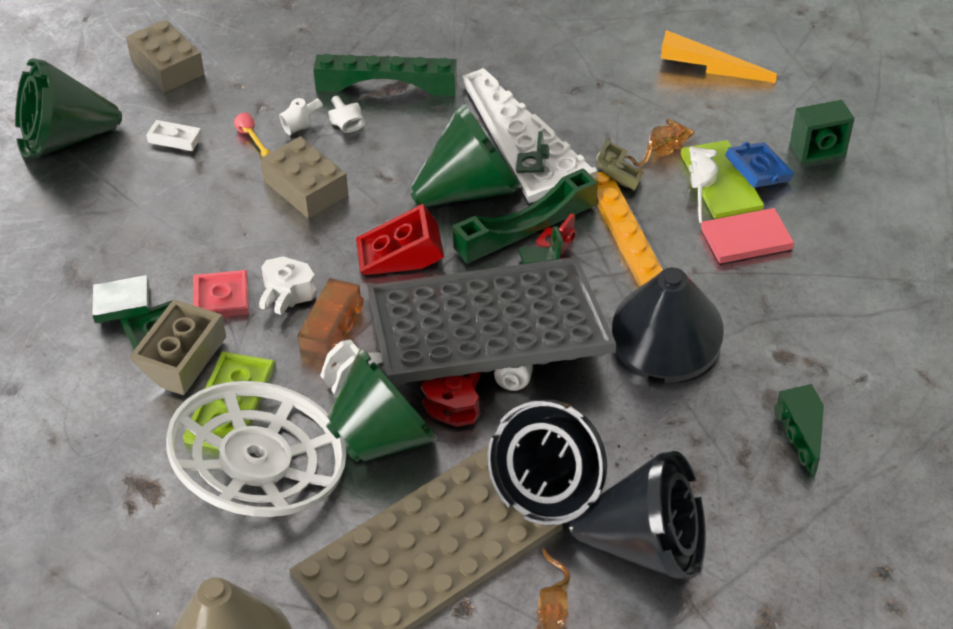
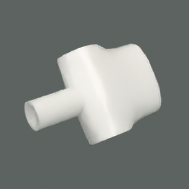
(298, 115)
(346, 116)

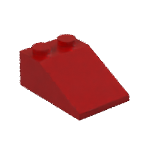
(401, 243)

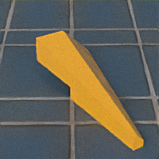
(686, 50)

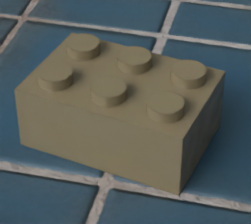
(165, 55)
(304, 177)

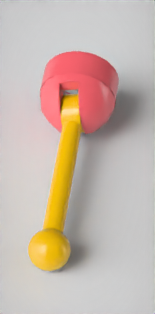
(245, 125)

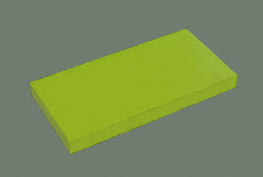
(731, 191)
(232, 368)

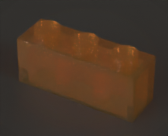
(330, 318)

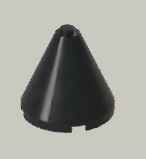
(668, 328)
(547, 461)
(650, 518)

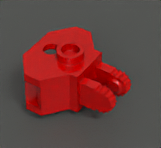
(452, 394)

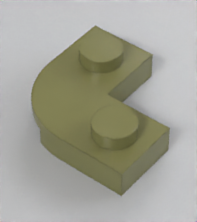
(611, 162)

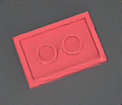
(747, 235)

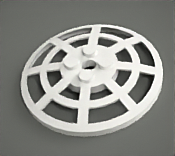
(265, 442)

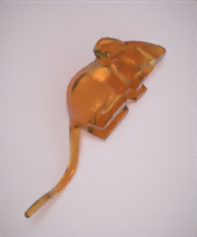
(664, 139)
(553, 601)

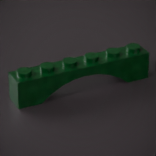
(433, 75)
(482, 236)

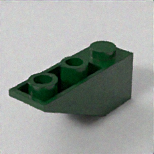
(802, 416)

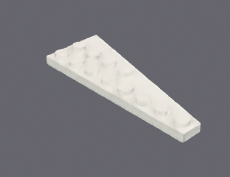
(517, 132)

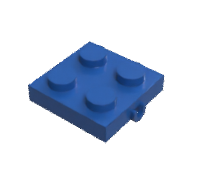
(759, 164)

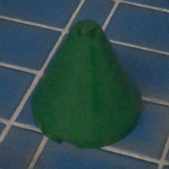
(58, 111)
(462, 166)

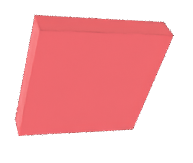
(222, 292)

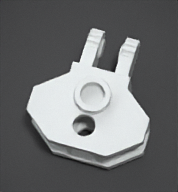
(286, 285)
(344, 356)

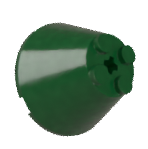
(375, 414)

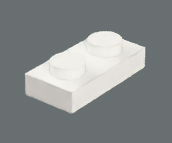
(174, 135)

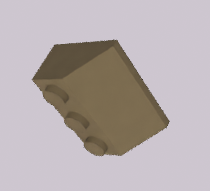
(179, 345)

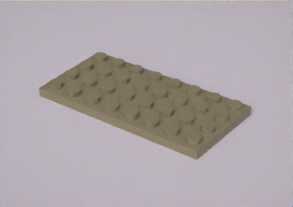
(419, 552)

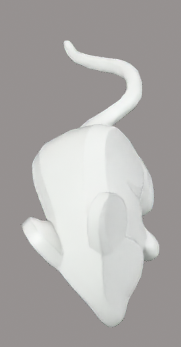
(704, 171)

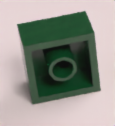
(821, 132)

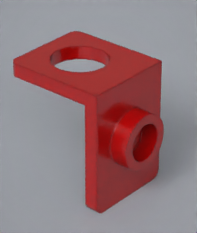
(567, 233)

